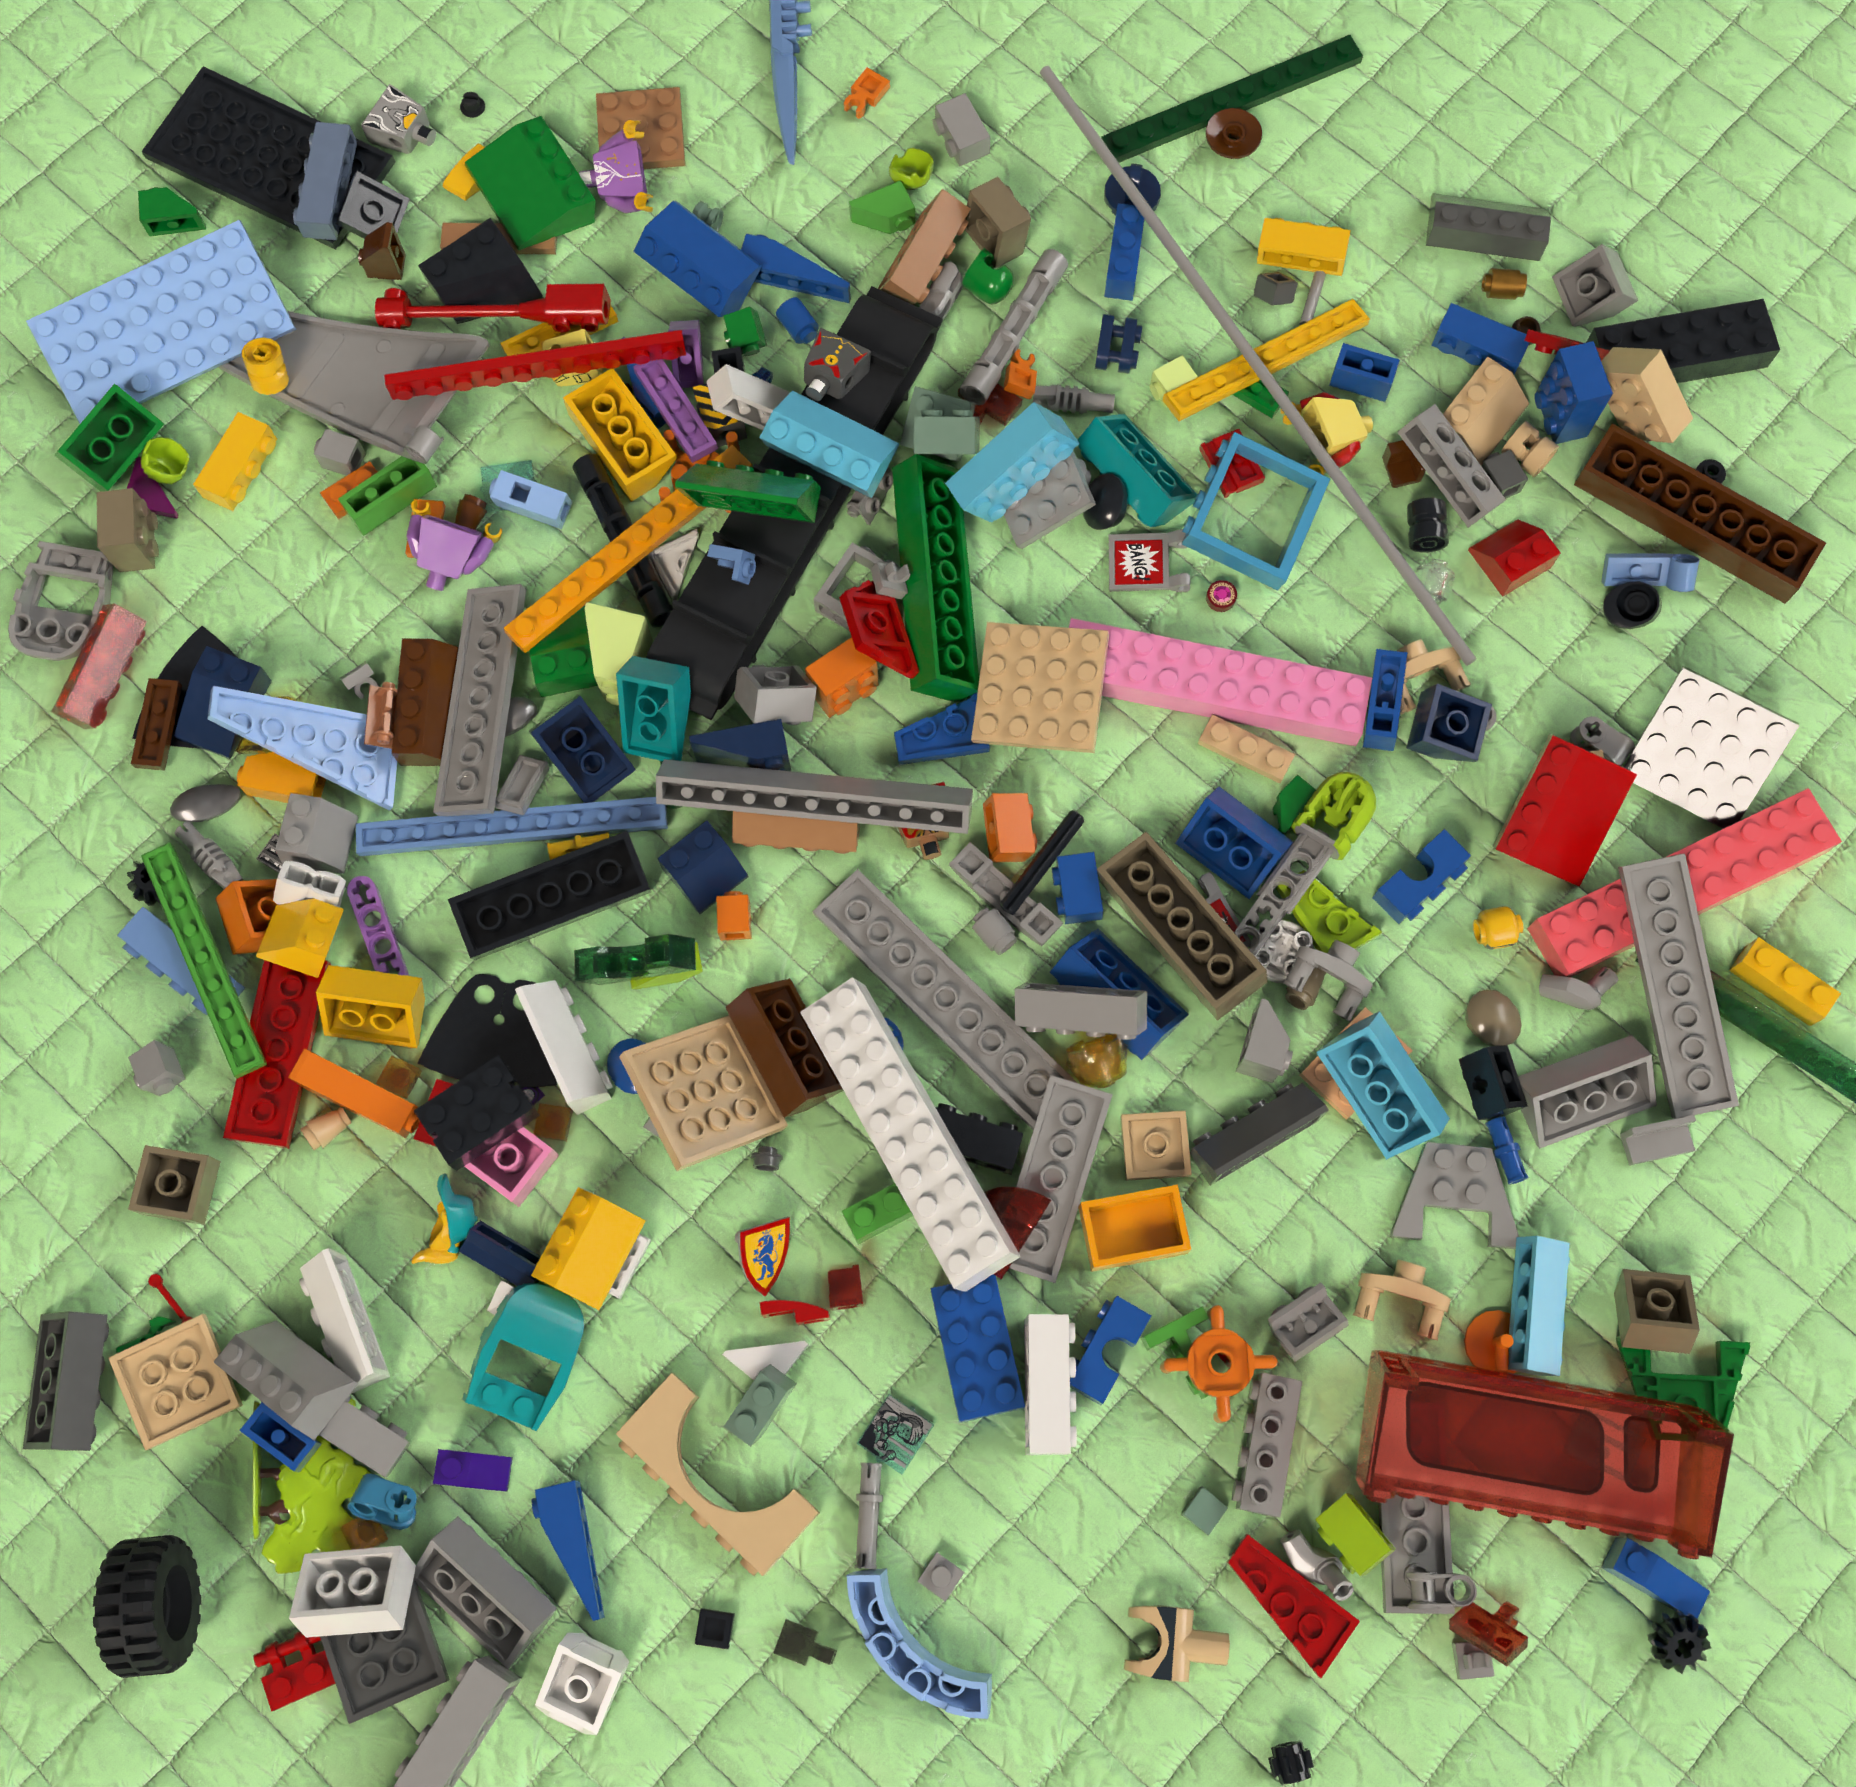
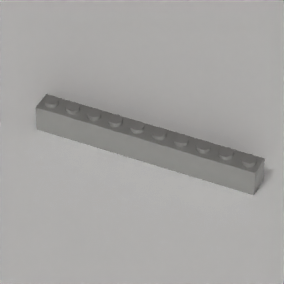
(814, 796)

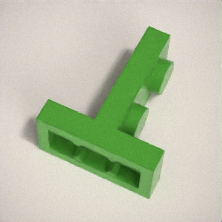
(1181, 1342)

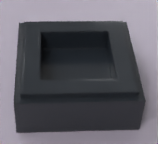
(714, 1628)

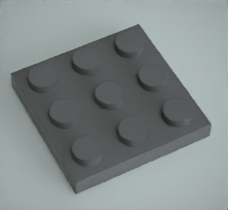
(386, 1666)

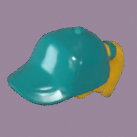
(452, 1226)

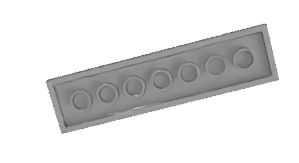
(479, 703)
(1678, 986)

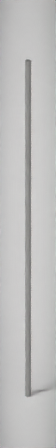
(1260, 369)

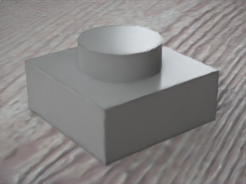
(941, 1576)

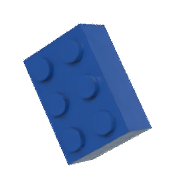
(1573, 393)

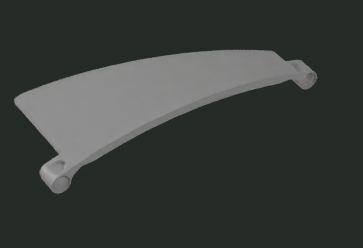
(340, 379)

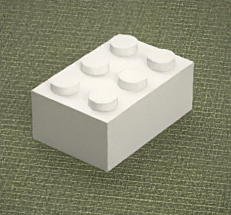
(353, 1591)

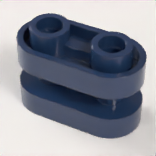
(1127, 356)

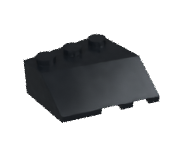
(479, 271)

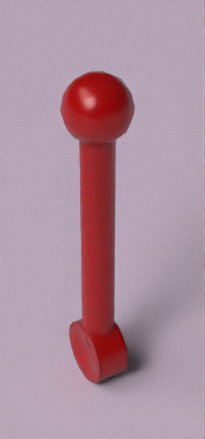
(156, 1281)

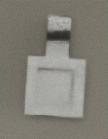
(798, 1644)

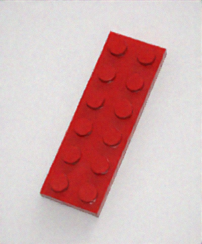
(284, 1025)

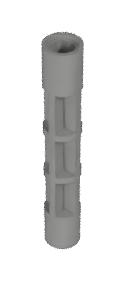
(1006, 338)

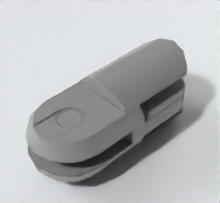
(943, 291)

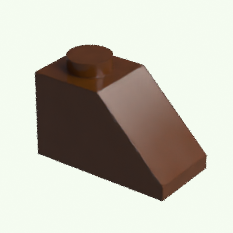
(383, 254)

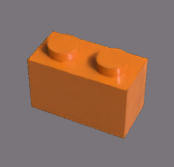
(1009, 827)

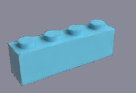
(1538, 1305)

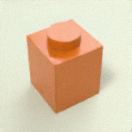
(733, 916)

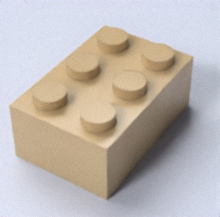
(1645, 394)

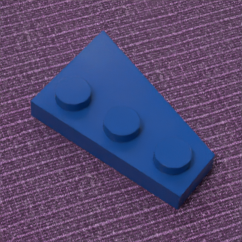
(940, 736)

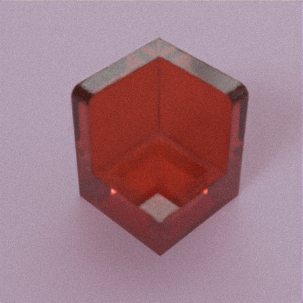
(845, 1288)

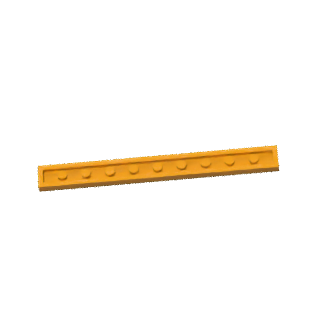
(609, 564)

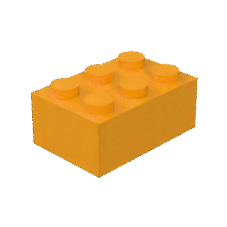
(1134, 1228)

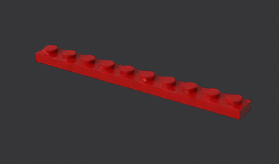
(533, 365)

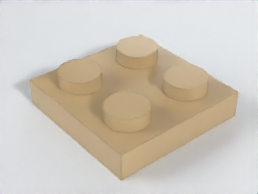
(1155, 1145)

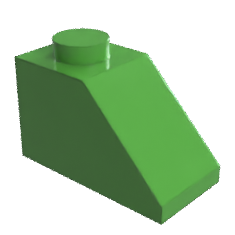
(884, 209)

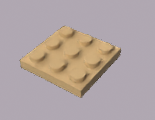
(174, 1382)

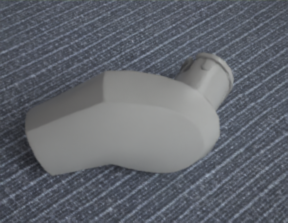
(1576, 992)
(1316, 1564)

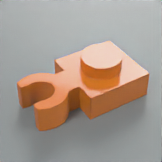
(866, 90)
(1019, 377)

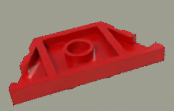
(878, 628)

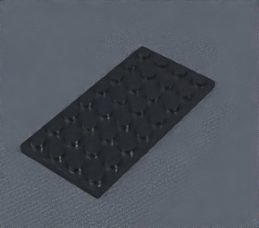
(246, 147)

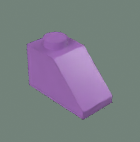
(688, 368)

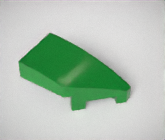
(1292, 802)

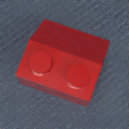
(1515, 555)

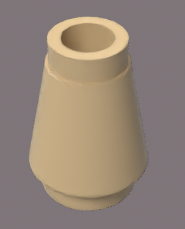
(325, 1128)

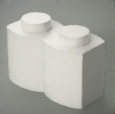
(301, 882)

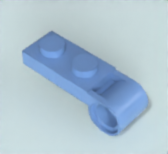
(1656, 569)

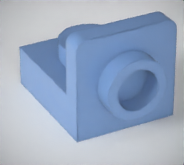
(736, 559)

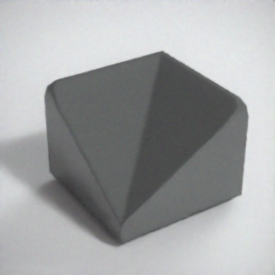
(1275, 288)

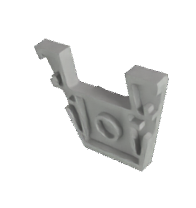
(1458, 1180)

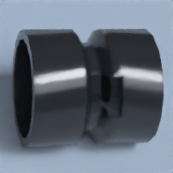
(1427, 525)

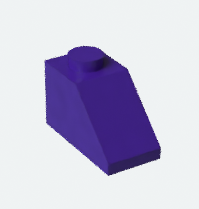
(472, 1470)

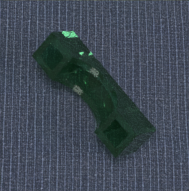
(656, 957)

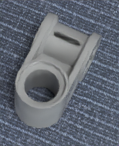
(1603, 737)
(1432, 1590)

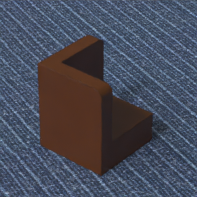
(1402, 465)

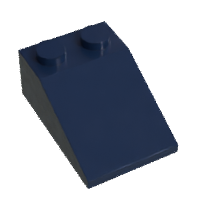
(224, 671)
(750, 746)
(582, 750)

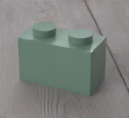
(760, 1405)

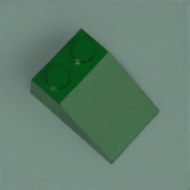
(564, 658)

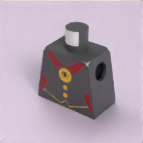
(834, 366)

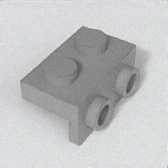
(1306, 1322)

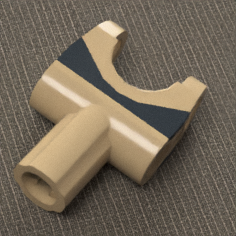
(1177, 1644)

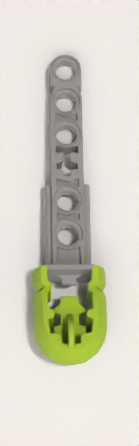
(1313, 847)

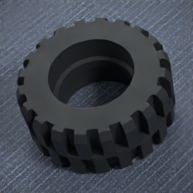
(147, 1606)

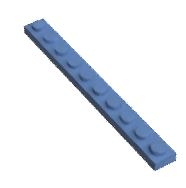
(509, 827)

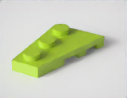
(1329, 918)

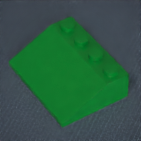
(532, 184)
(751, 491)

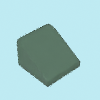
(1204, 1510)

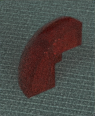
(1018, 1212)

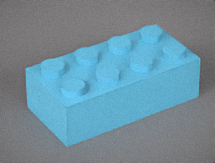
(1012, 463)

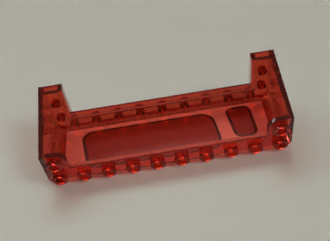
(1543, 1450)

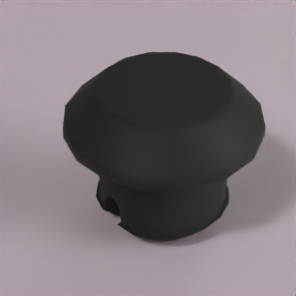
(472, 105)

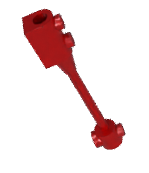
(562, 307)

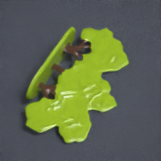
(312, 1502)

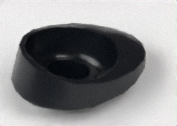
(1110, 502)
(1632, 605)

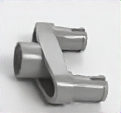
(1337, 963)

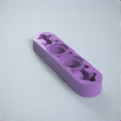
(382, 930)

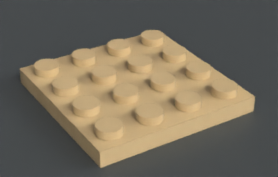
(1040, 687)
(703, 1092)

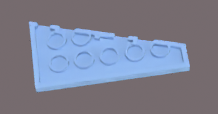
(311, 736)

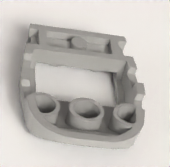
(54, 632)

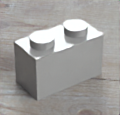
(961, 129)

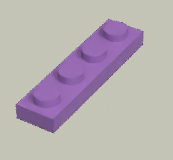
(676, 409)

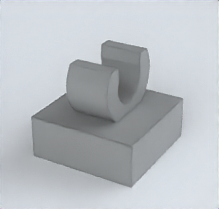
(890, 579)
(357, 677)
(1471, 1661)

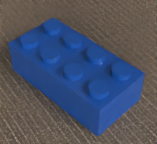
(977, 1350)

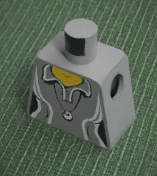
(398, 122)

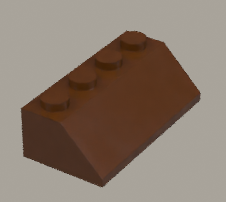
(423, 701)
(783, 1046)

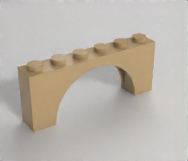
(655, 1437)

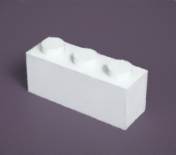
(744, 396)

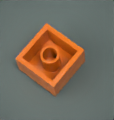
(842, 678)

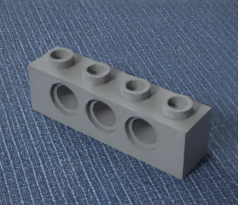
(1451, 465)

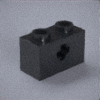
(1492, 1082)

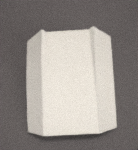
(581, 1683)

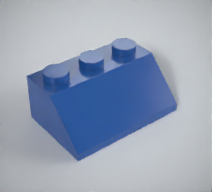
(1233, 842)

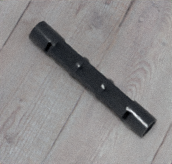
(615, 521)

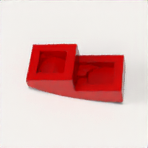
(804, 1312)

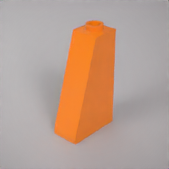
(355, 1093)

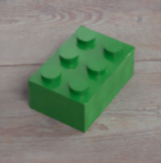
(109, 439)

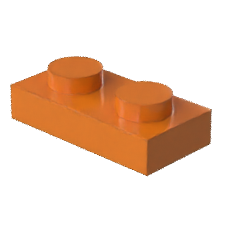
(344, 485)

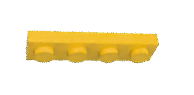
(533, 338)

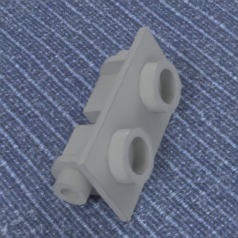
(866, 506)

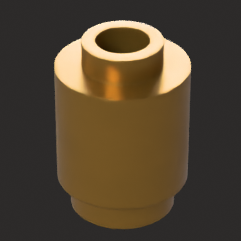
(1504, 284)

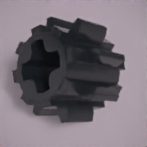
(1291, 1762)

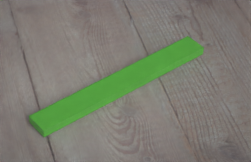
(204, 960)

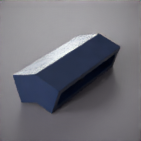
(500, 1254)

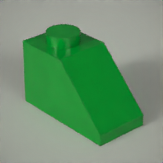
(167, 213)

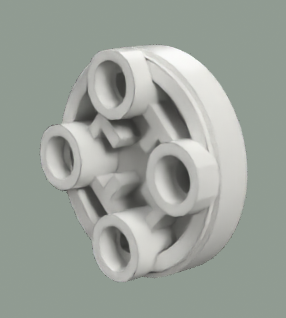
(1280, 949)

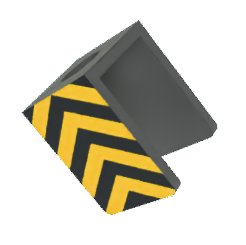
(716, 422)

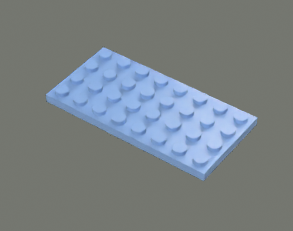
(162, 321)

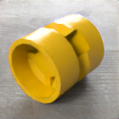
(265, 366)

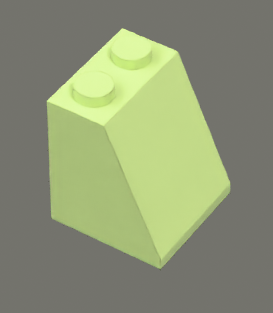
(613, 641)

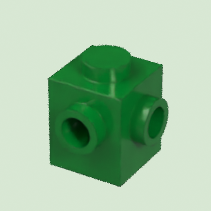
(744, 331)

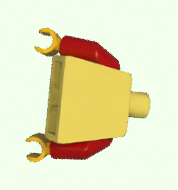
(1336, 426)

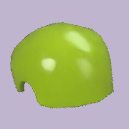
(912, 169)
(164, 460)

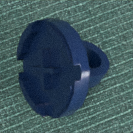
(1142, 179)

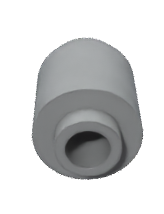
(994, 930)

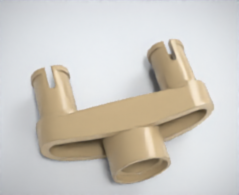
(1421, 661)
(1405, 1282)

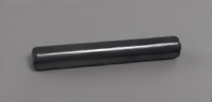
(1042, 862)

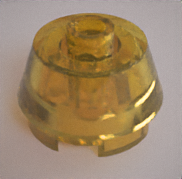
(1098, 1061)

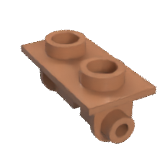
(381, 715)

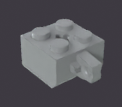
(775, 694)

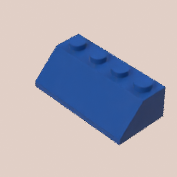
(698, 259)
(1101, 964)

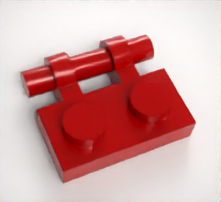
(297, 1680)

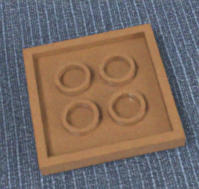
(660, 121)

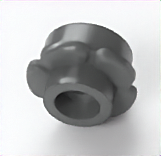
(766, 1159)

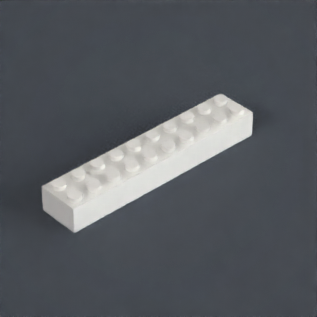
(910, 1135)

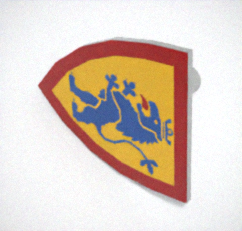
(763, 1252)

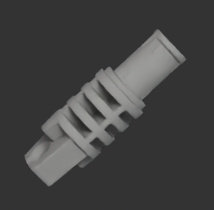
(1072, 399)
(208, 856)

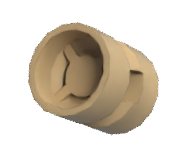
(1541, 449)

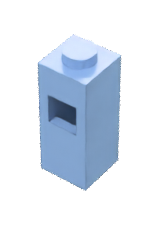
(530, 499)

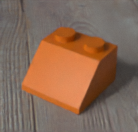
(246, 913)

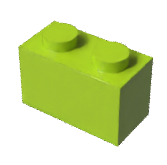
(1354, 1535)

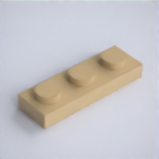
(1246, 749)

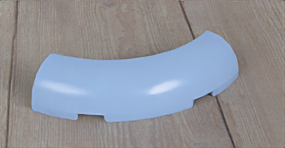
(905, 1659)

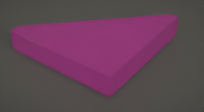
(150, 492)

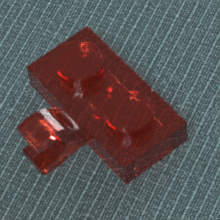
(1000, 405)
(1491, 1632)

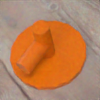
(1489, 1341)

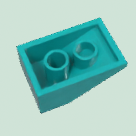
(653, 708)

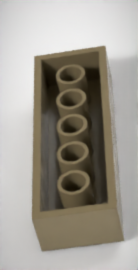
(1182, 926)

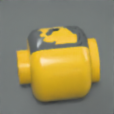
(1497, 927)

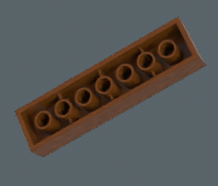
(1700, 514)

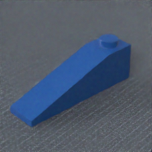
(792, 271)
(566, 1526)

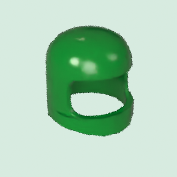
(988, 283)

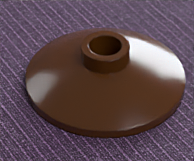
(1233, 124)

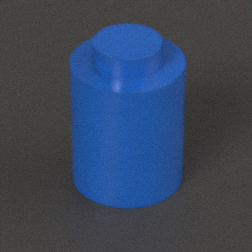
(797, 321)

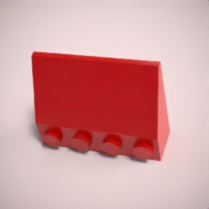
(1564, 810)

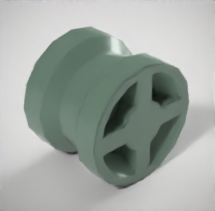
(710, 216)

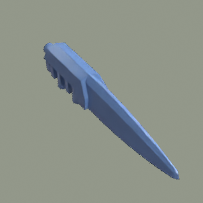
(784, 44)

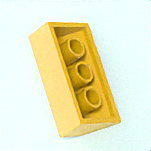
(620, 433)

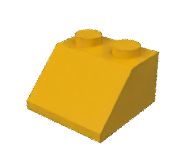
(300, 935)

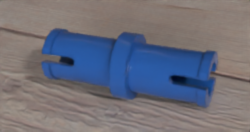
(1506, 1150)

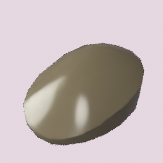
(1493, 1018)

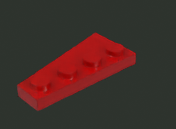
(1298, 1608)

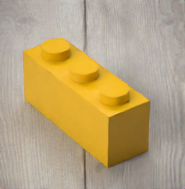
(1303, 246)
(235, 461)
(1785, 982)

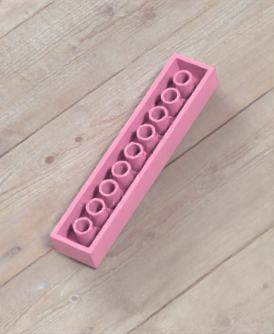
(1233, 685)

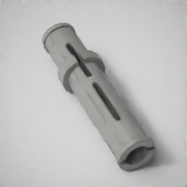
(868, 1515)

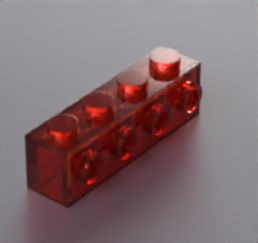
(100, 666)

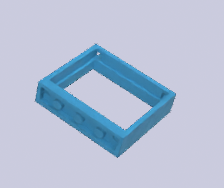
(1233, 557)

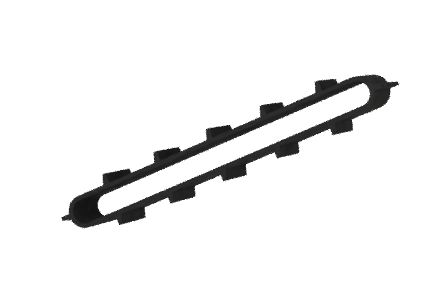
(724, 622)

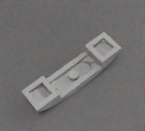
(992, 886)

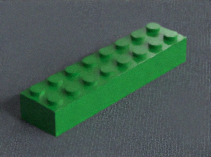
(939, 587)

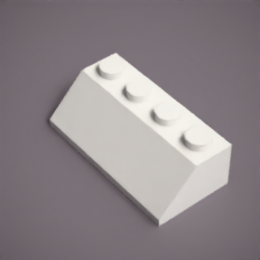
(564, 1045)
(343, 1318)
(1048, 1384)

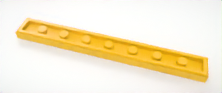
(1274, 354)

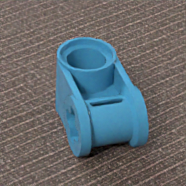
(382, 1500)

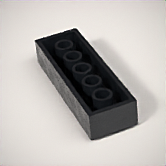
(1702, 340)
(549, 895)

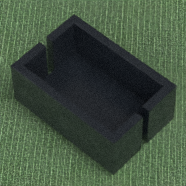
(476, 1113)

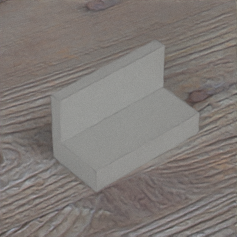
(1658, 1140)

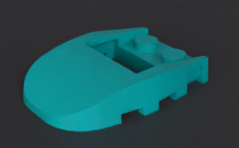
(541, 1323)

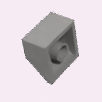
(1595, 287)
(316, 833)
(1265, 1046)

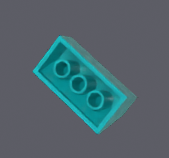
(1150, 480)

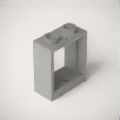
(828, 605)

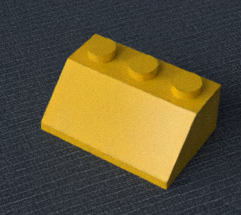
(371, 1006)
(588, 1248)

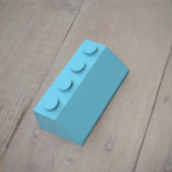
(829, 443)
(1383, 1086)

